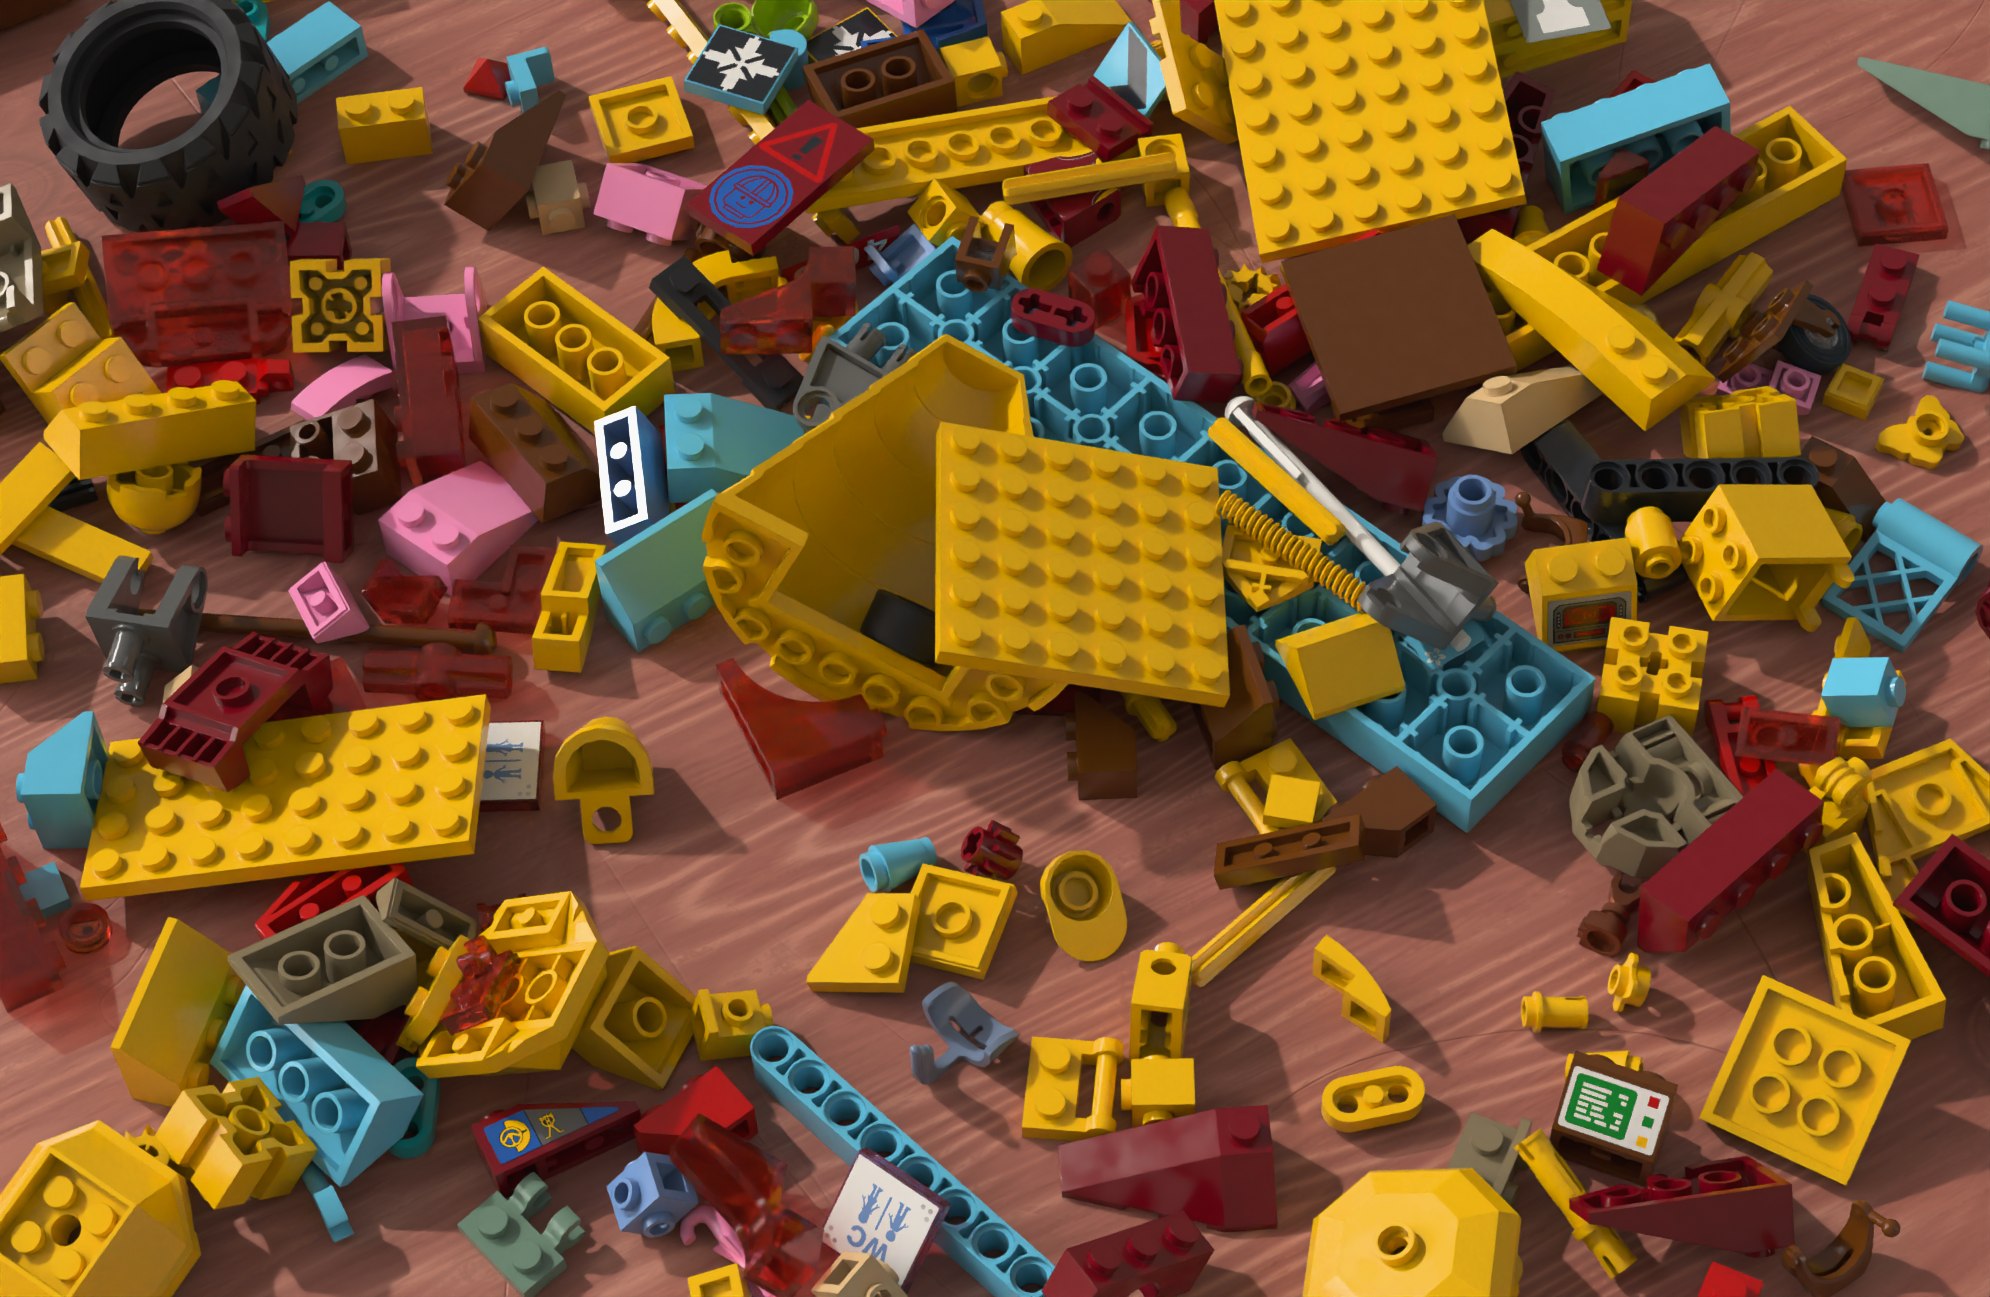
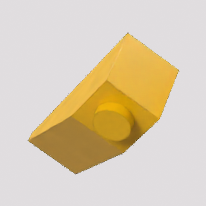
(1055, 29)

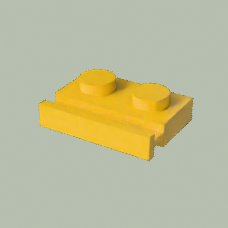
(430, 1002)

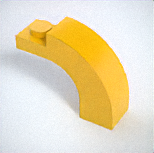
(734, 280)

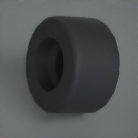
(901, 626)

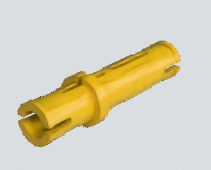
(1563, 1184)

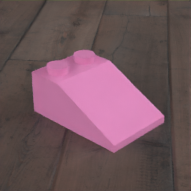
(456, 524)

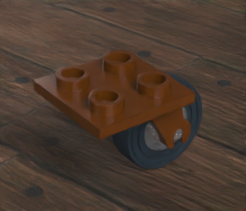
(1798, 326)

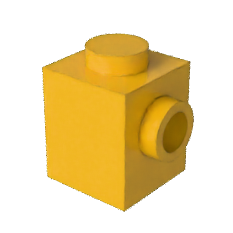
(1159, 1089)

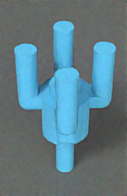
(1961, 348)

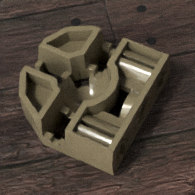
(1658, 789)

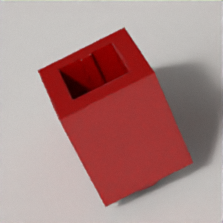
(704, 1094)

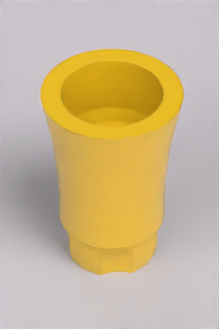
(1040, 257)

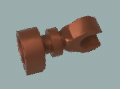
(1606, 929)

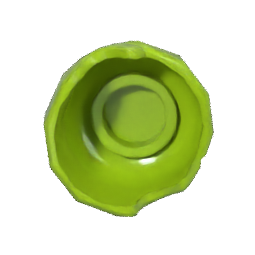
(785, 14)

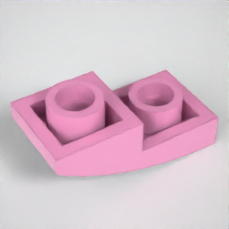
(1785, 378)
(342, 386)

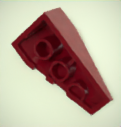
(1380, 463)
(1201, 1163)
(1716, 1205)

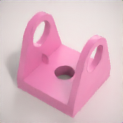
(461, 314)

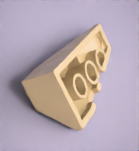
(1519, 408)

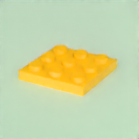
(1805, 1080)

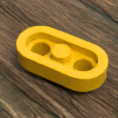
(1370, 1096)

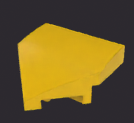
(1260, 574)

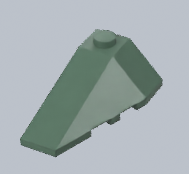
(1953, 99)

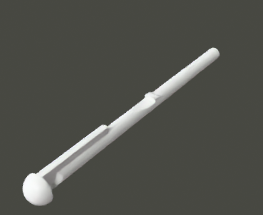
(1239, 414)

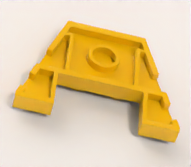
(1194, 76)
(1920, 804)

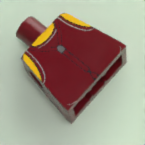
(1077, 215)

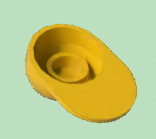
(1084, 905)

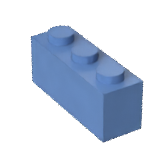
(630, 474)

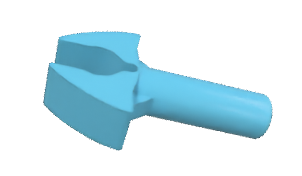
(327, 1203)

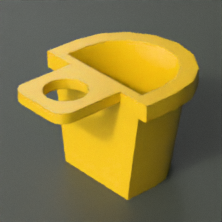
(603, 769)

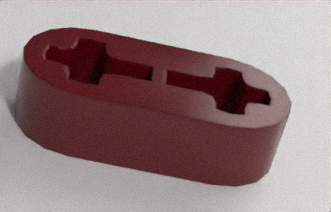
(1053, 317)

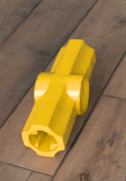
(1724, 307)

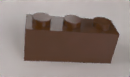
(884, 82)
(534, 451)

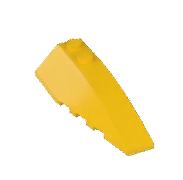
(1598, 334)

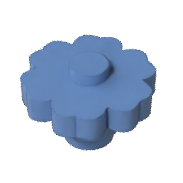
(1474, 514)

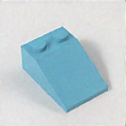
(719, 441)

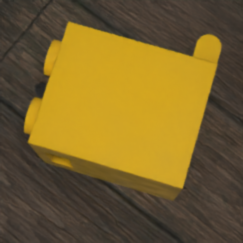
(1764, 554)

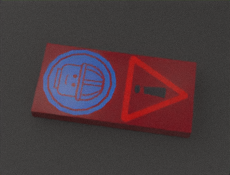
(780, 177)

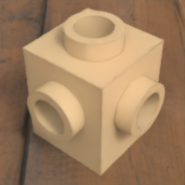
(858, 1276)

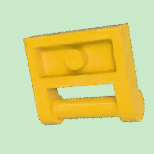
(1280, 759)
(1055, 1086)

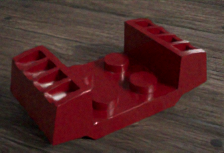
(227, 702)

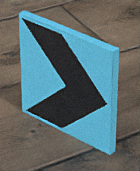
(1133, 71)

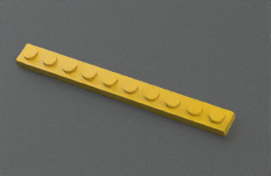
(687, 32)

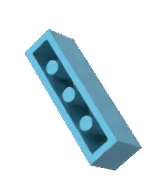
(310, 52)

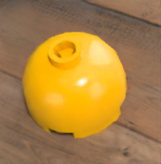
(155, 496)

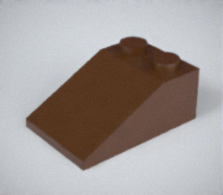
(503, 166)

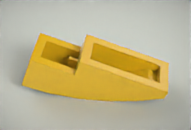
(568, 608)

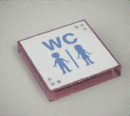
(884, 1215)

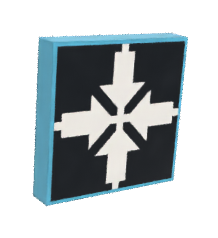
(741, 69)

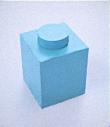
(1863, 691)

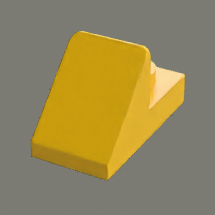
(62, 270)

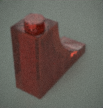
(798, 739)

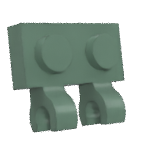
(513, 1245)

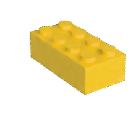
(574, 351)

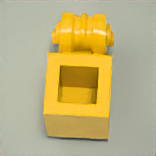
(1842, 790)

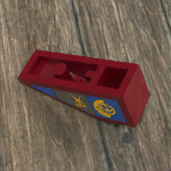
(549, 1138)

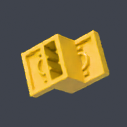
(70, 364)

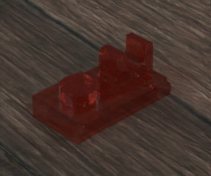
(482, 987)

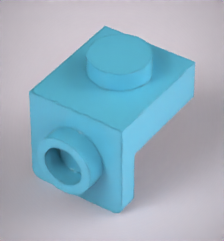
(526, 73)

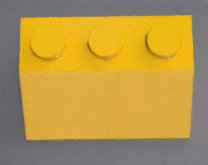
(176, 1015)

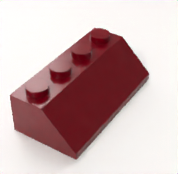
(1727, 864)
(1953, 900)

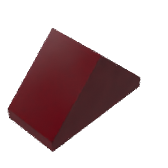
(267, 203)

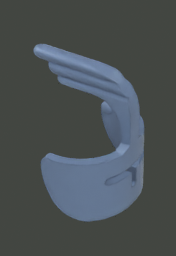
(955, 1004)

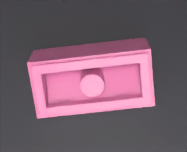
(327, 605)

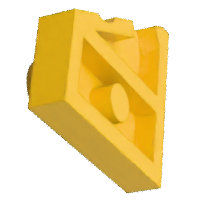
(871, 947)

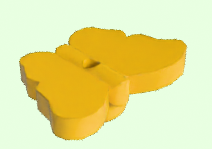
(1923, 436)

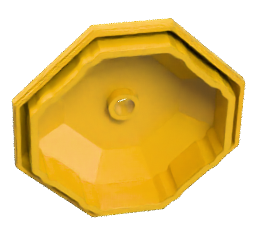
(1450, 1219)

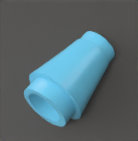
(896, 862)

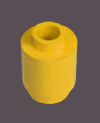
(1653, 543)

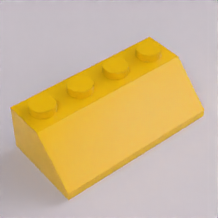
(154, 429)

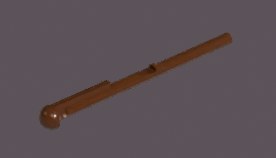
(482, 641)

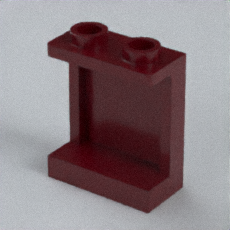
(290, 506)

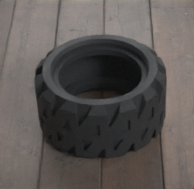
(126, 54)

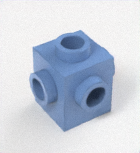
(651, 1196)

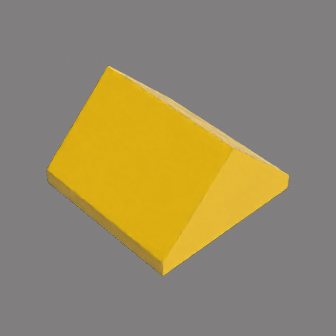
(1342, 664)

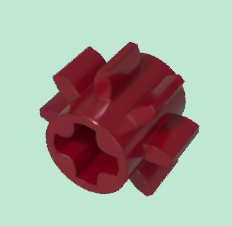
(992, 852)

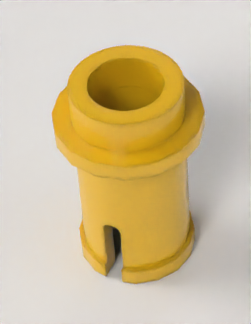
(1554, 1012)

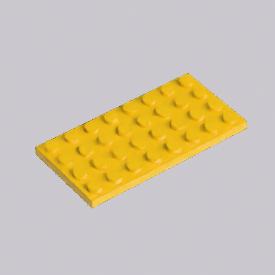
(316, 801)

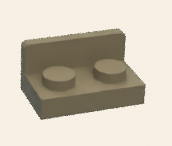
(1490, 1152)

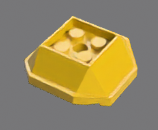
(546, 1000)
(130, 1213)

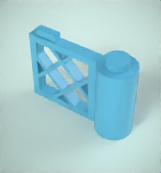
(1922, 545)

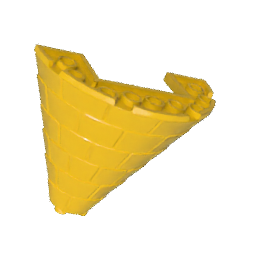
(854, 514)

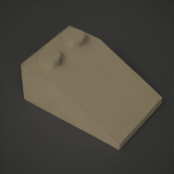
(330, 967)

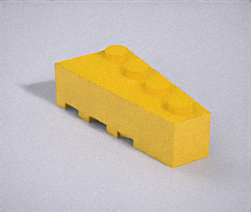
(1867, 946)

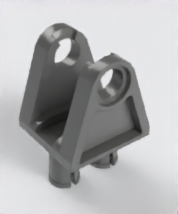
(842, 373)
(1432, 589)
(150, 642)

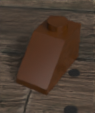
(1844, 484)

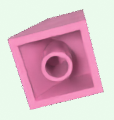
(648, 201)

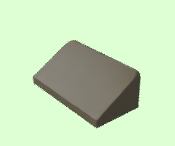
(423, 915)

